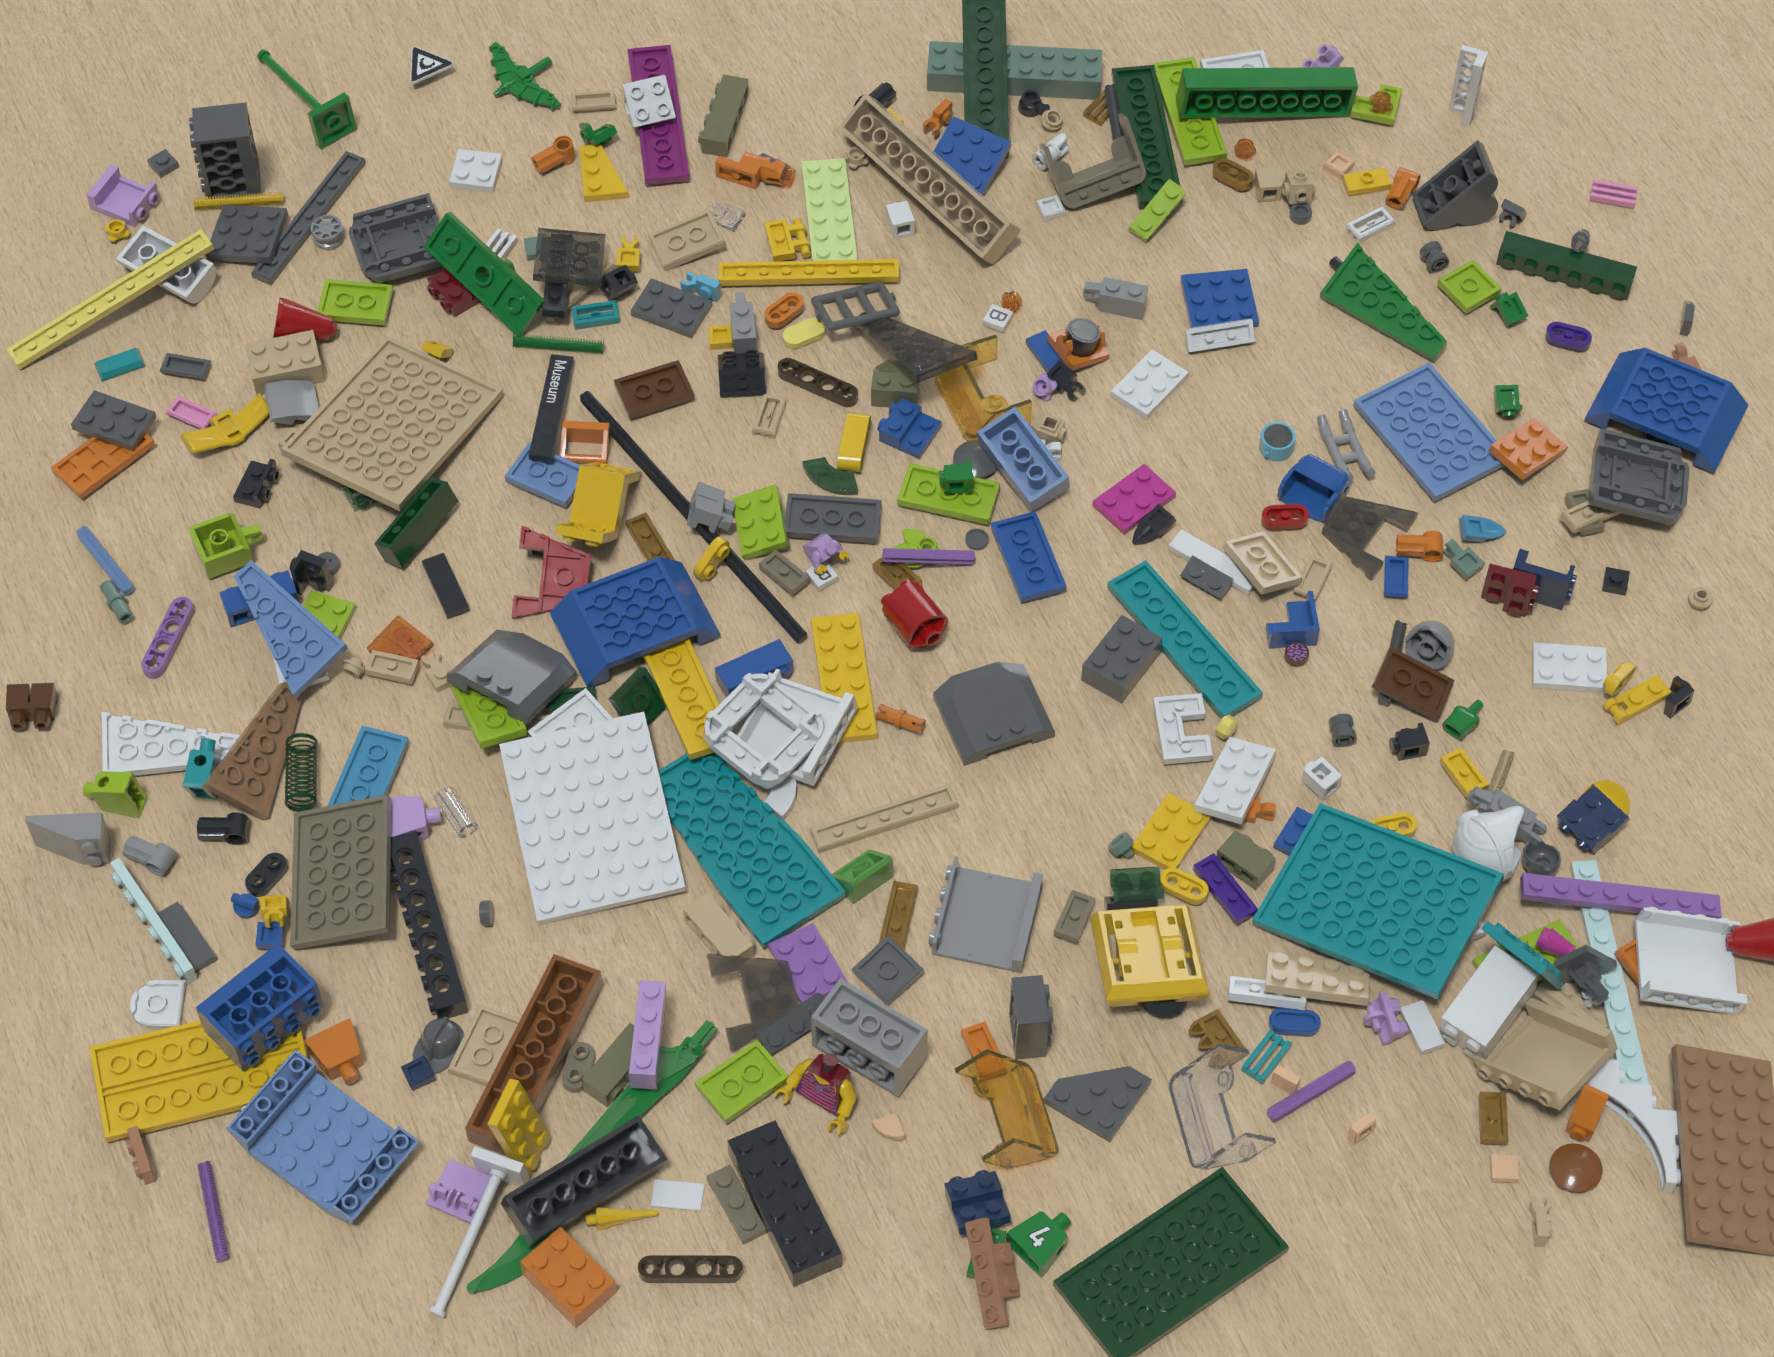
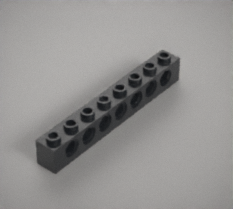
(447, 1003)

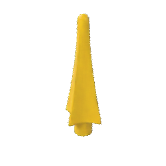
(609, 1217)

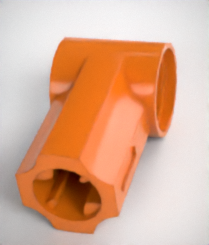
(560, 153)
(1403, 184)
(1427, 546)

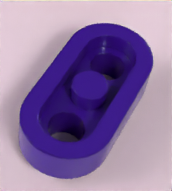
(1568, 336)

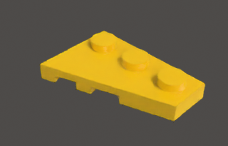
(599, 175)

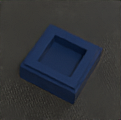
(418, 1073)

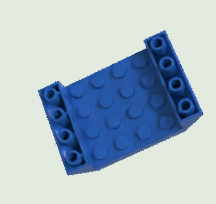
(1671, 404)
(631, 616)

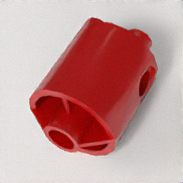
(914, 615)

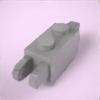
(1497, 800)

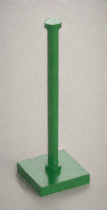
(328, 120)

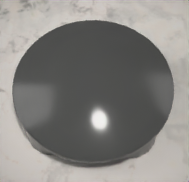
(981, 463)

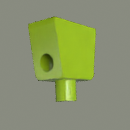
(117, 793)

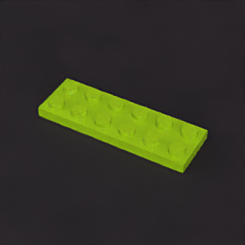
(1196, 138)

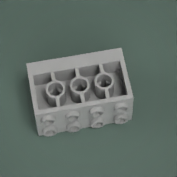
(869, 1037)

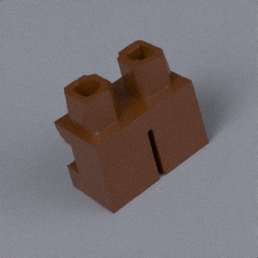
(31, 704)

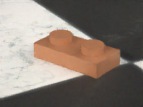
(136, 1146)

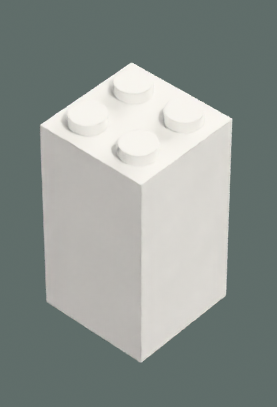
(1488, 1004)

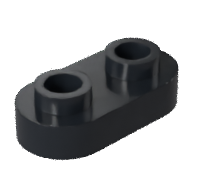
(267, 873)

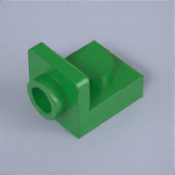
(1510, 308)

